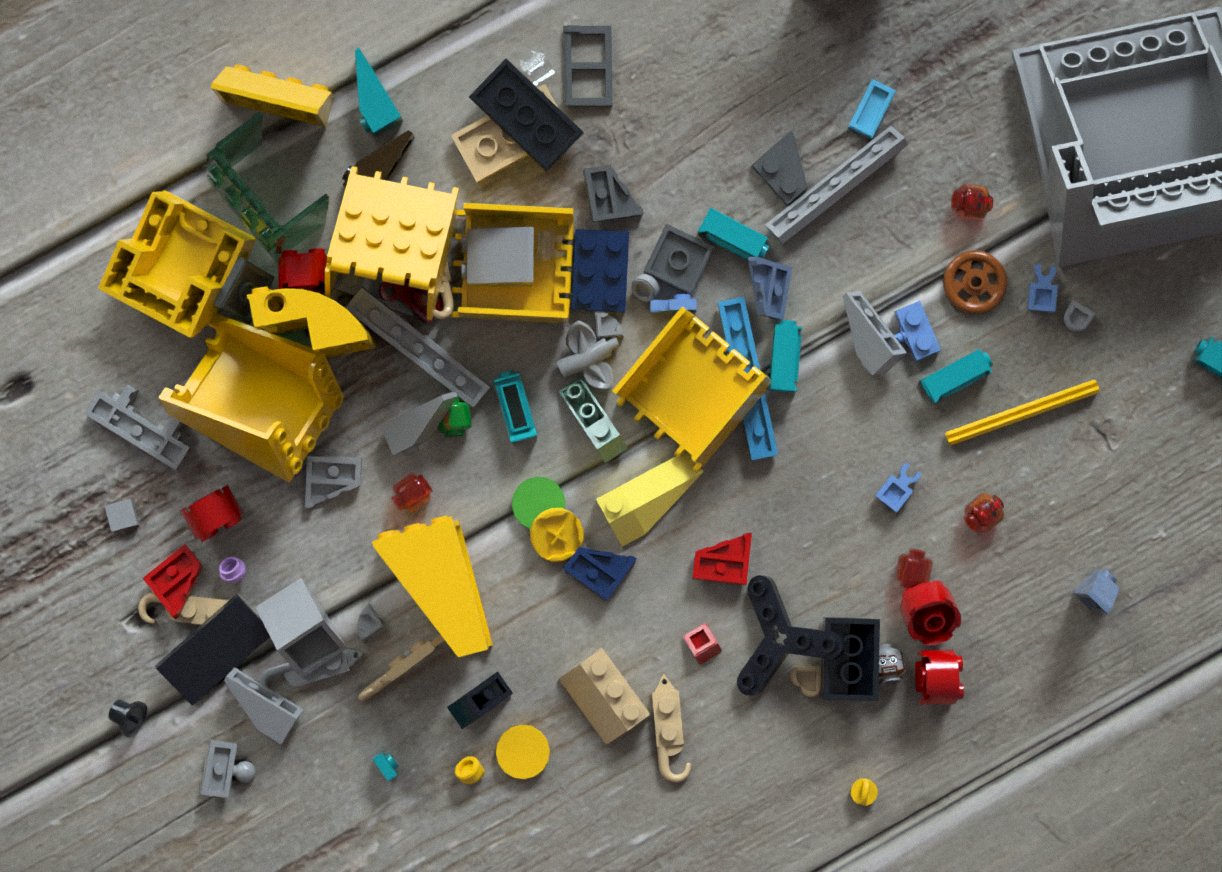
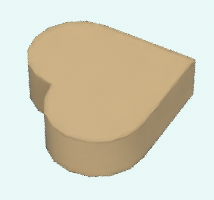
(807, 678)

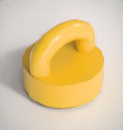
(469, 770)
(863, 791)

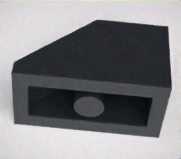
(480, 700)

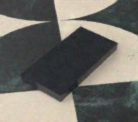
(526, 115)
(213, 649)

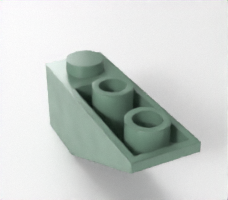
(593, 419)

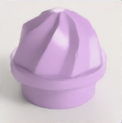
(232, 570)

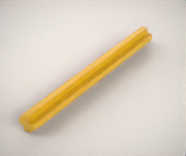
(1022, 412)

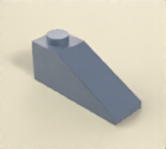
(1098, 591)

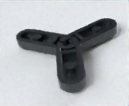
(771, 654)

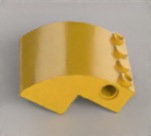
(175, 263)
(329, 324)

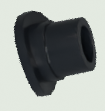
(128, 716)

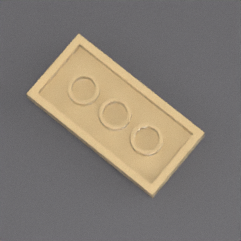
(488, 147)

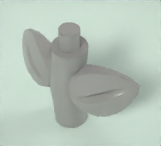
(588, 357)

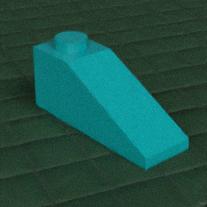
(374, 102)

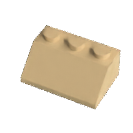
(604, 696)

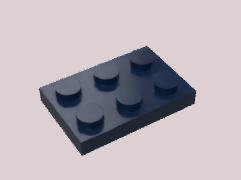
(600, 270)

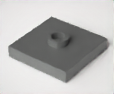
(678, 259)
(238, 285)

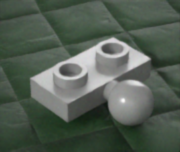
(220, 768)

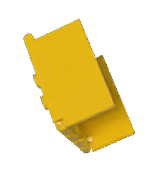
(394, 233)
(527, 304)
(692, 387)

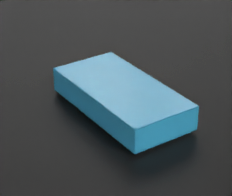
(871, 109)

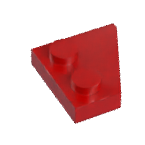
(724, 562)
(175, 579)

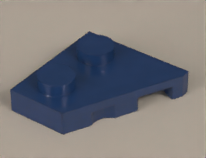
(598, 570)

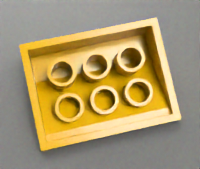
(273, 95)

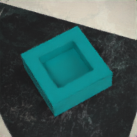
(386, 764)

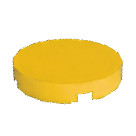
(556, 534)
(522, 751)

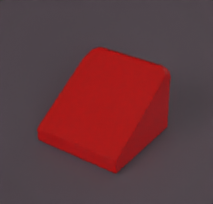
(702, 643)

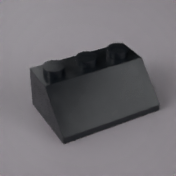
(857, 671)

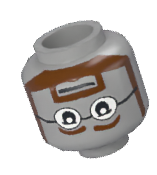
(890, 665)

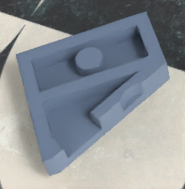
(770, 286)

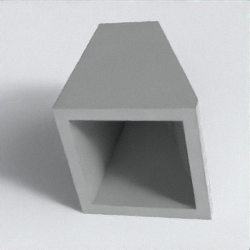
(499, 257)
(300, 628)

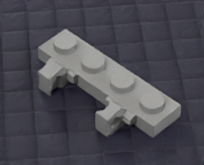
(119, 416)

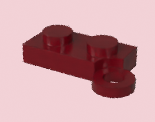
(411, 298)

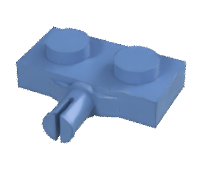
(916, 331)

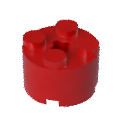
(302, 270)
(212, 512)
(930, 612)
(939, 677)

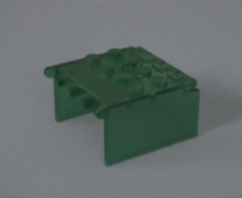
(245, 203)

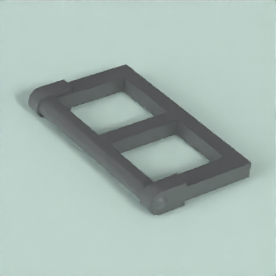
(569, 66)

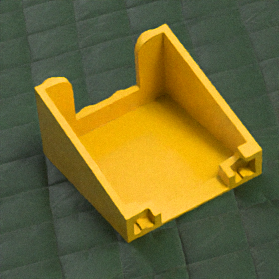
(258, 396)
(440, 578)

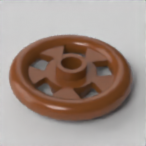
(990, 265)

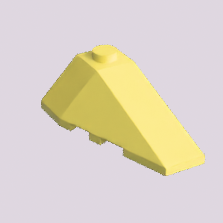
(645, 499)

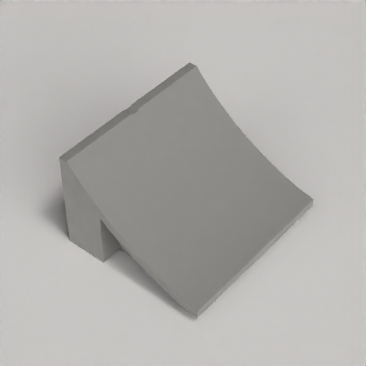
(1128, 134)

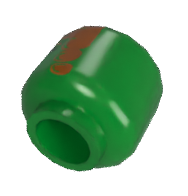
(456, 420)

